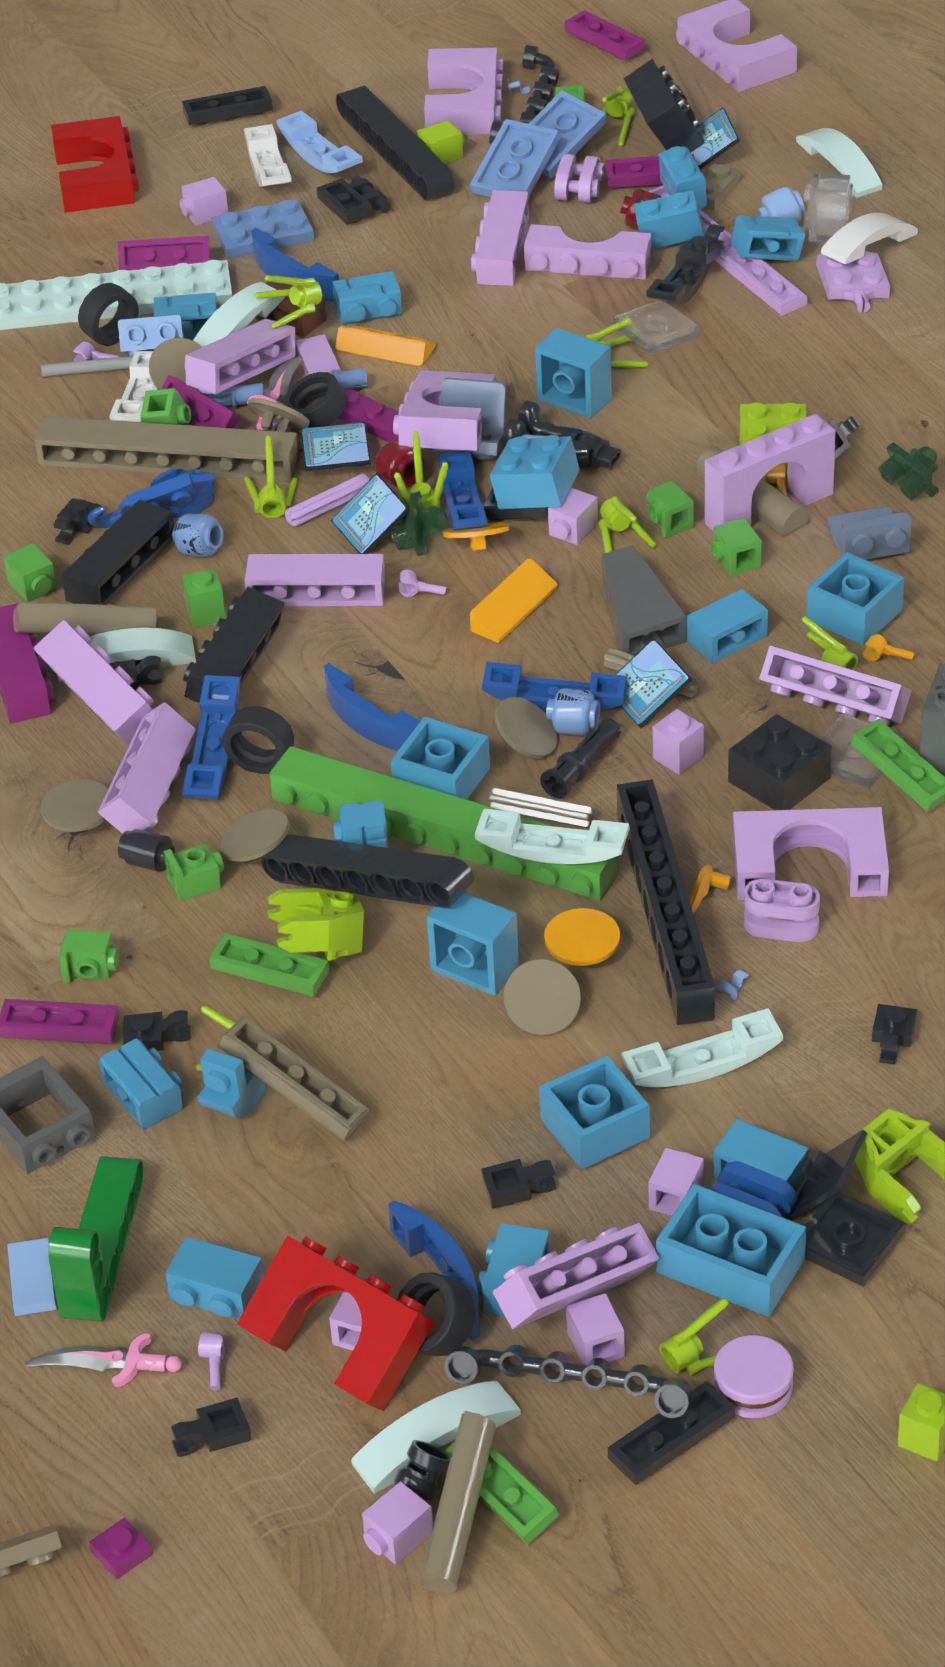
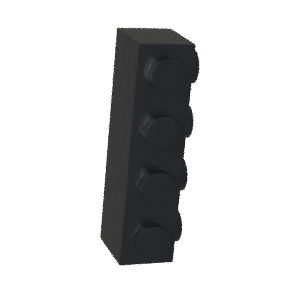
(118, 555)
(236, 640)

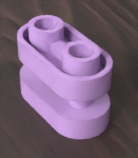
(589, 182)
(781, 910)

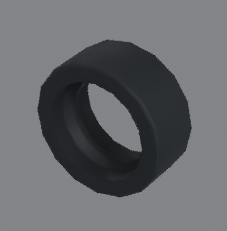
(94, 306)
(311, 388)
(261, 721)
(458, 1314)

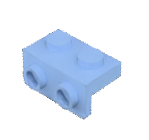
(148, 332)

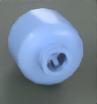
(782, 204)

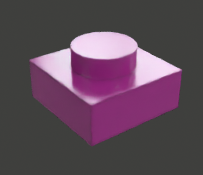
(120, 1548)

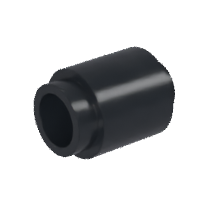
(144, 849)

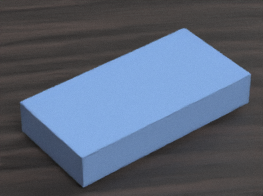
(31, 1277)

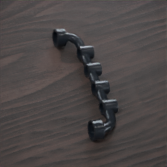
(542, 89)
(671, 1395)

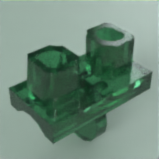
(914, 466)
(417, 525)

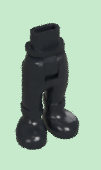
(589, 448)

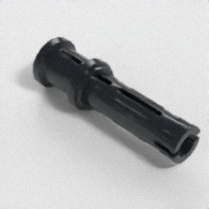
(573, 765)

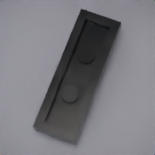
(227, 105)
(666, 1438)

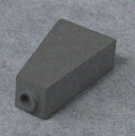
(639, 603)

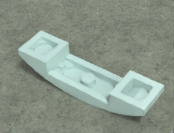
(844, 157)
(237, 313)
(137, 643)
(551, 844)
(705, 1058)
(431, 1423)

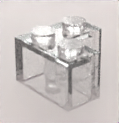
(828, 205)

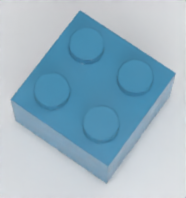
(573, 373)
(534, 472)
(855, 598)
(443, 758)
(474, 943)
(594, 1112)

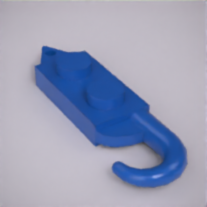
(171, 492)

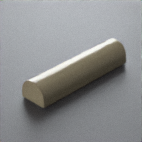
(767, 502)
(93, 619)
(294, 1078)
(458, 1503)

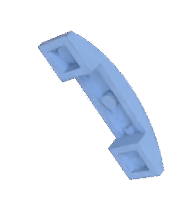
(313, 147)

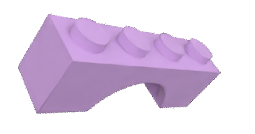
(621, 256)

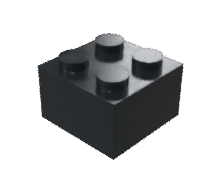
(779, 763)

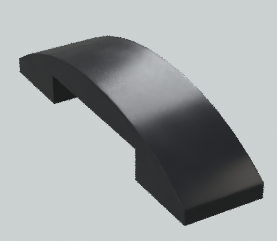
(680, 283)

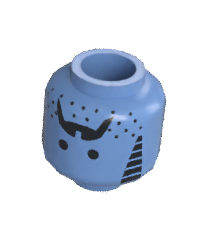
(198, 535)
(573, 712)

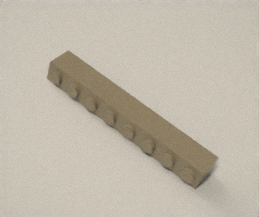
(163, 448)

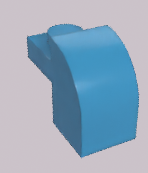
(229, 1085)

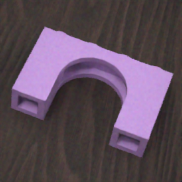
(741, 66)
(466, 69)
(438, 425)
(734, 473)
(850, 833)

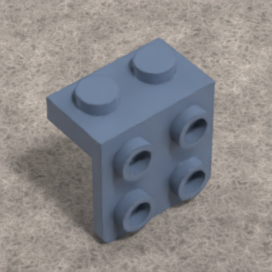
(484, 395)
(871, 532)

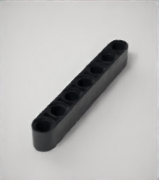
(395, 143)
(368, 870)

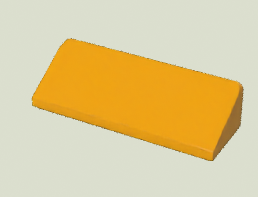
(384, 345)
(512, 601)

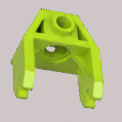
(318, 921)
(889, 1146)

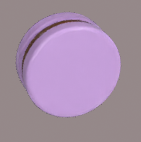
(754, 1375)

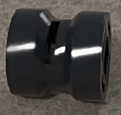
(423, 1469)

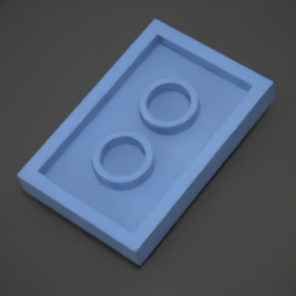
(576, 126)
(515, 158)
(282, 221)

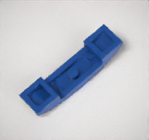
(275, 262)
(461, 491)
(506, 681)
(364, 716)
(210, 764)
(419, 1234)

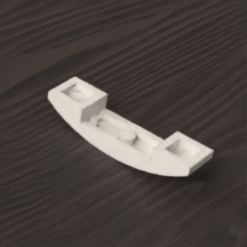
(265, 156)
(850, 241)
(131, 404)

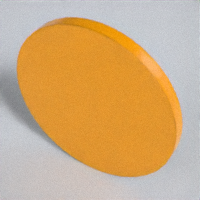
(477, 534)
(582, 936)

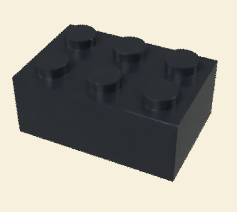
(664, 107)

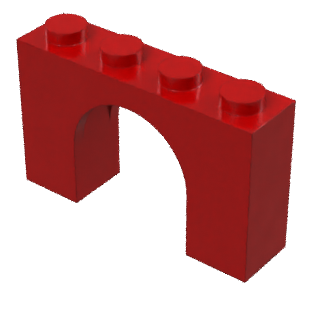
(100, 185)
(389, 1329)

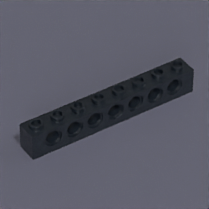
(666, 904)

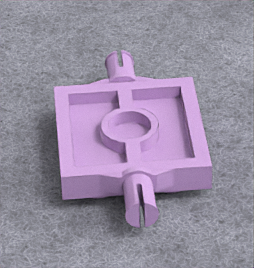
(854, 281)

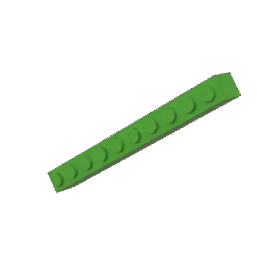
(422, 818)

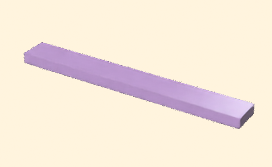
(753, 273)

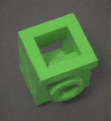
(670, 508)
(193, 871)
(87, 955)

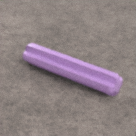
(325, 501)

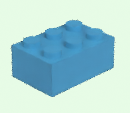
(731, 1250)

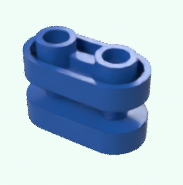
(756, 1188)

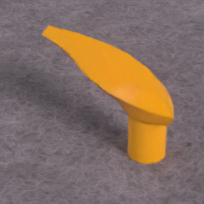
(707, 878)

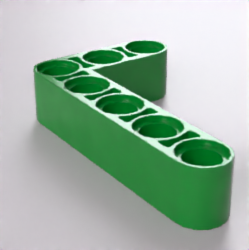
(88, 1258)

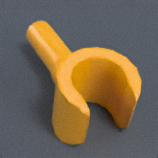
(777, 476)
(877, 645)

